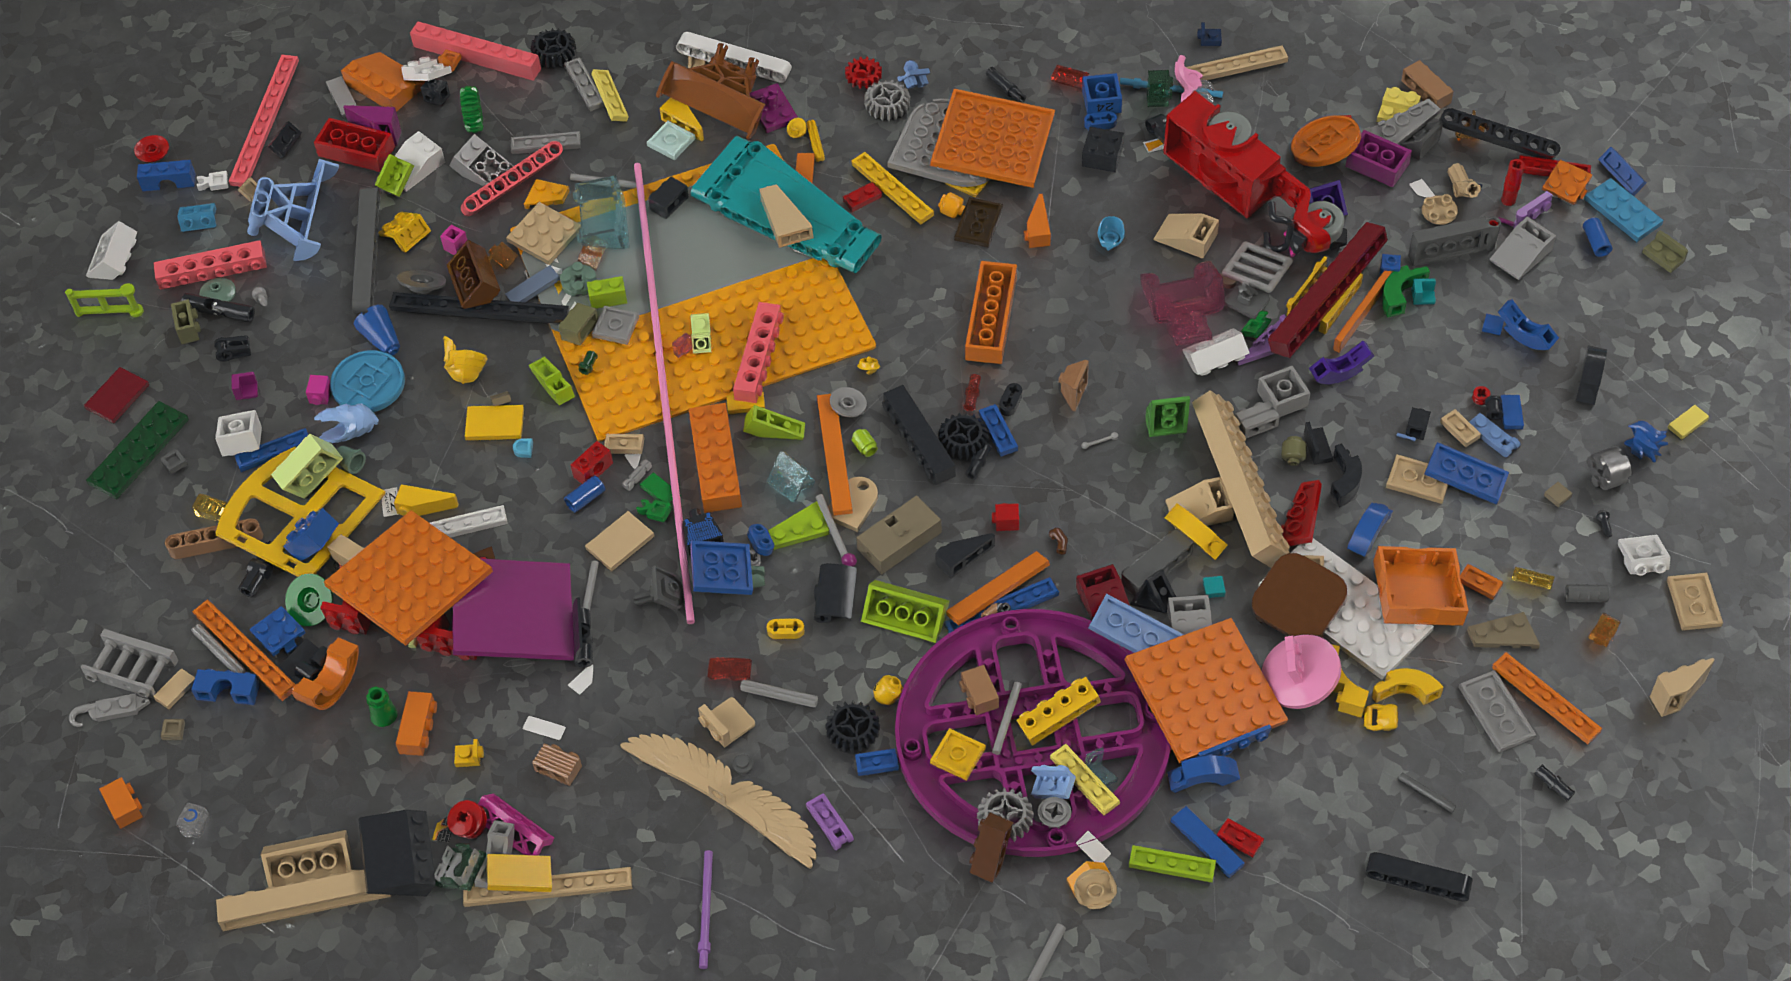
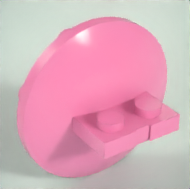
(1302, 671)

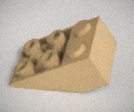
(1188, 232)
(1205, 501)
(1677, 687)

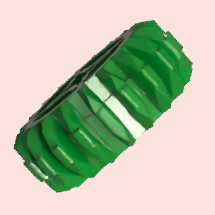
(471, 109)

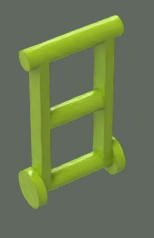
(126, 290)

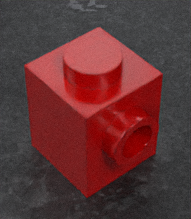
(1006, 517)

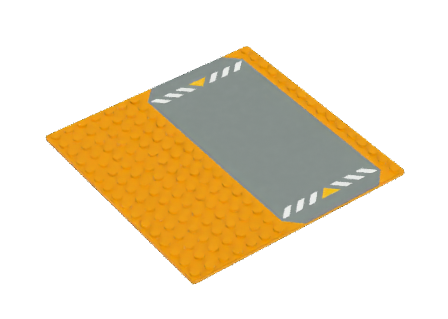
(699, 268)

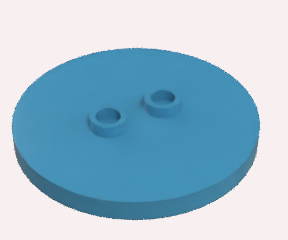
(368, 379)

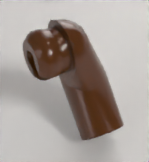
(1062, 539)

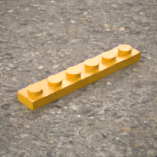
(892, 188)

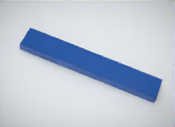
(1021, 599)

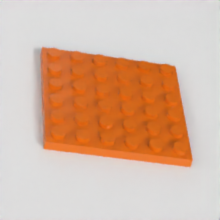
(993, 138)
(408, 577)
(1205, 688)

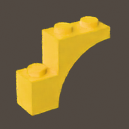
(1350, 696)

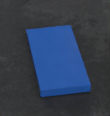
(1466, 473)

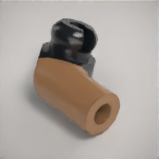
(996, 608)

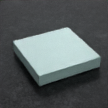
(671, 140)

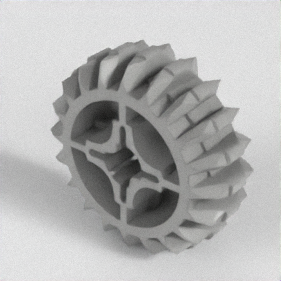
(887, 100)
(1019, 814)

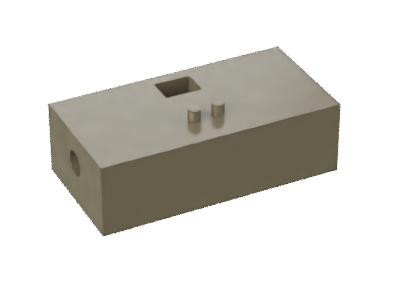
(899, 534)

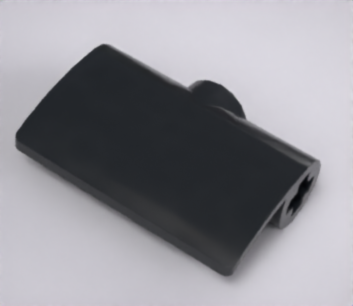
(834, 592)
(582, 635)
(304, 662)

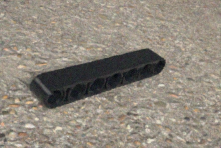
(1491, 137)

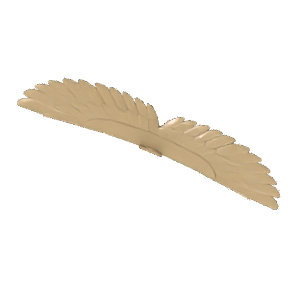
(746, 800)

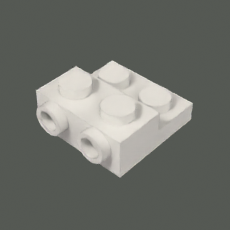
(424, 70)
(1644, 554)

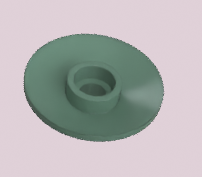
(219, 289)

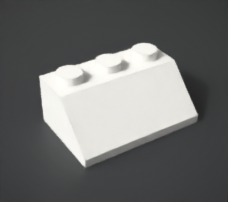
(112, 252)
(1216, 352)

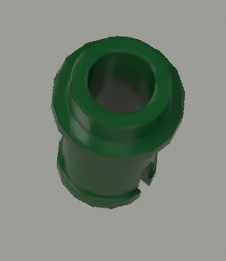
(586, 366)

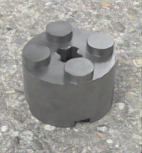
(1609, 468)

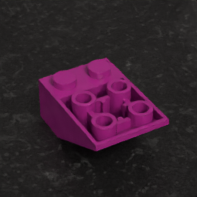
(375, 117)

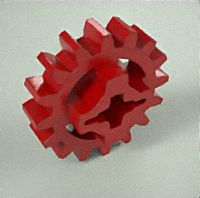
(861, 72)

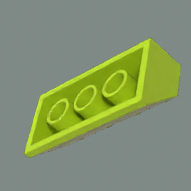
(904, 610)

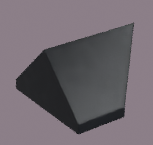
(1154, 593)

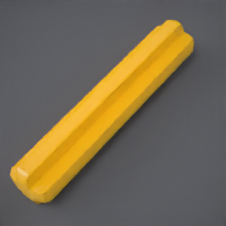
(815, 140)

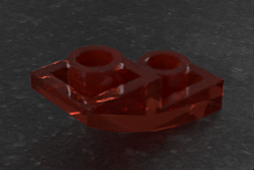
(729, 668)

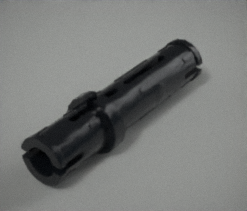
(1010, 88)

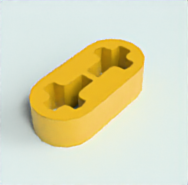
(785, 628)

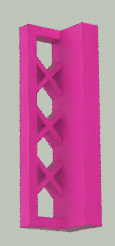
(522, 824)

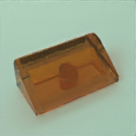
(591, 256)

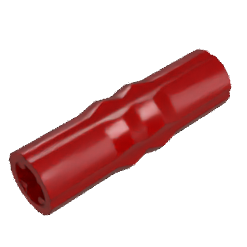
(1512, 182)

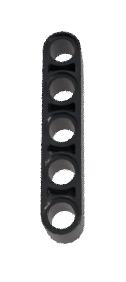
(1419, 876)

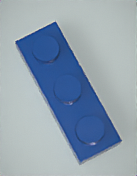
(1622, 171)
(998, 430)

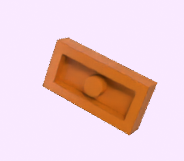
(1480, 581)

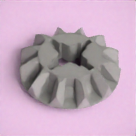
(1049, 805)

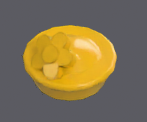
(796, 128)
(869, 364)

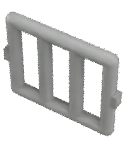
(1240, 254)

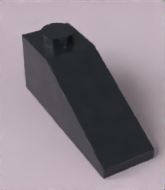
(961, 553)

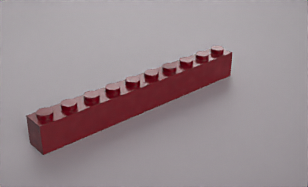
(1327, 290)

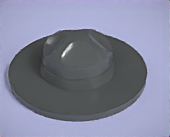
(421, 281)

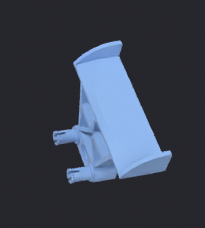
(278, 193)

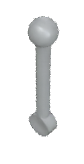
(1114, 436)

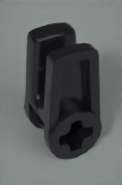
(233, 348)

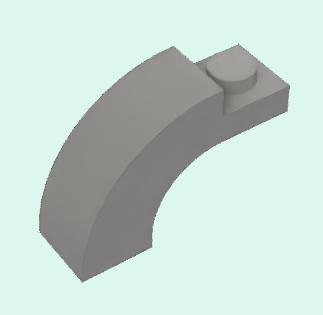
(499, 842)

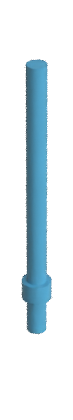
(1137, 83)

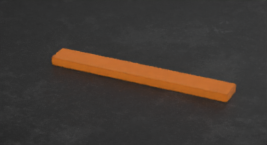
(834, 457)
(244, 650)

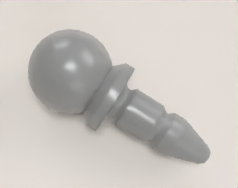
(260, 295)

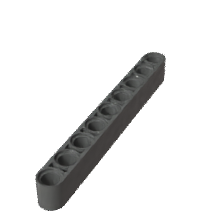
(366, 250)

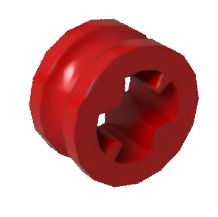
(1480, 390)

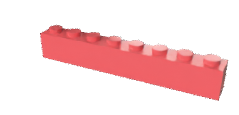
(476, 50)

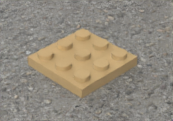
(544, 233)

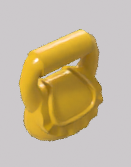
(1386, 718)

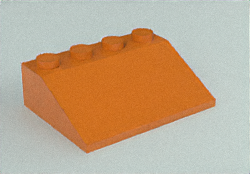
(380, 80)

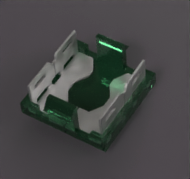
(459, 867)

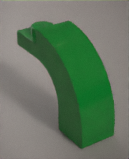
(1393, 299)

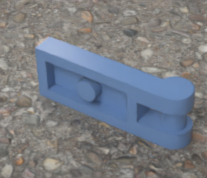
(1494, 435)

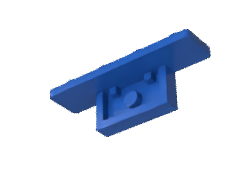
(1240, 742)

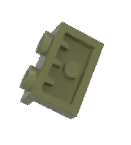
(1666, 251)

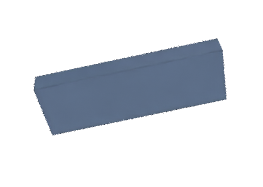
(533, 285)

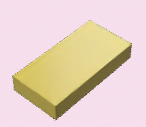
(1688, 422)

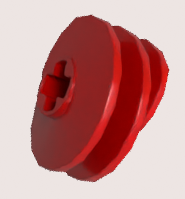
(467, 819)

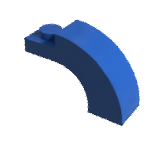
(1524, 330)
(1368, 528)
(1202, 770)

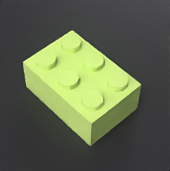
(307, 466)

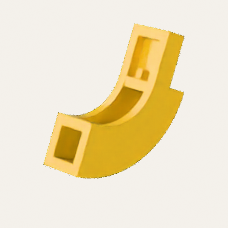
(1196, 531)
(1408, 681)

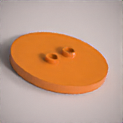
(1325, 141)

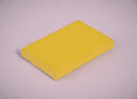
(494, 422)
(519, 873)

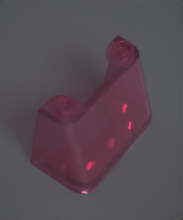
(1199, 293)

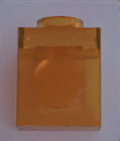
(502, 254)
(1604, 630)

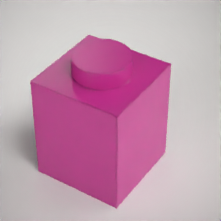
(453, 239)
(318, 389)

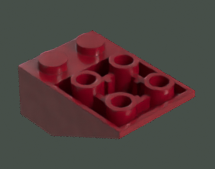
(1096, 584)

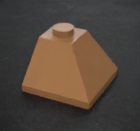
(1074, 382)

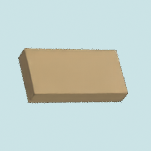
(174, 688)

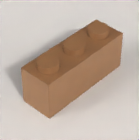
(1427, 84)

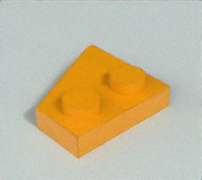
(546, 193)

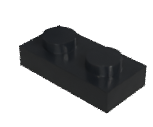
(284, 139)

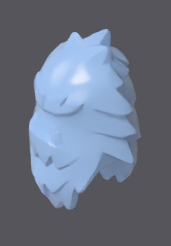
(352, 420)

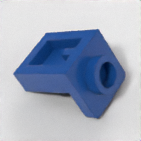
(1390, 263)

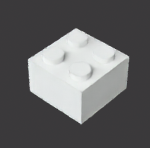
(238, 433)

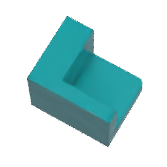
(1423, 291)

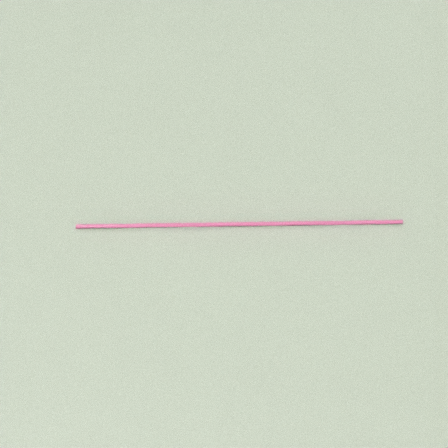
(664, 398)

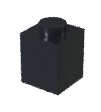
(1418, 423)

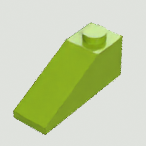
(772, 425)

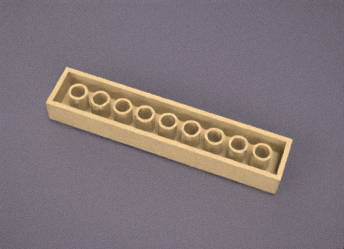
(1241, 478)

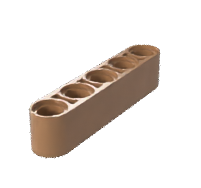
(205, 540)

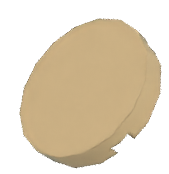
(1095, 888)

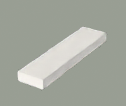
(472, 521)

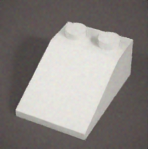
(423, 154)

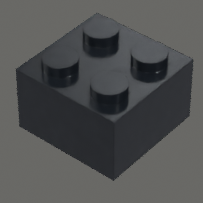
(1102, 149)

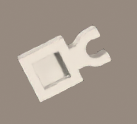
(215, 181)

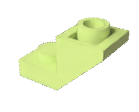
(701, 333)

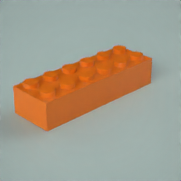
(991, 312)
(715, 458)

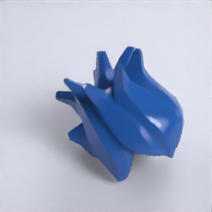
(1646, 440)

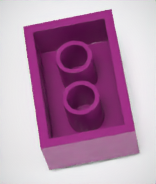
(1379, 159)

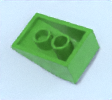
(1167, 416)

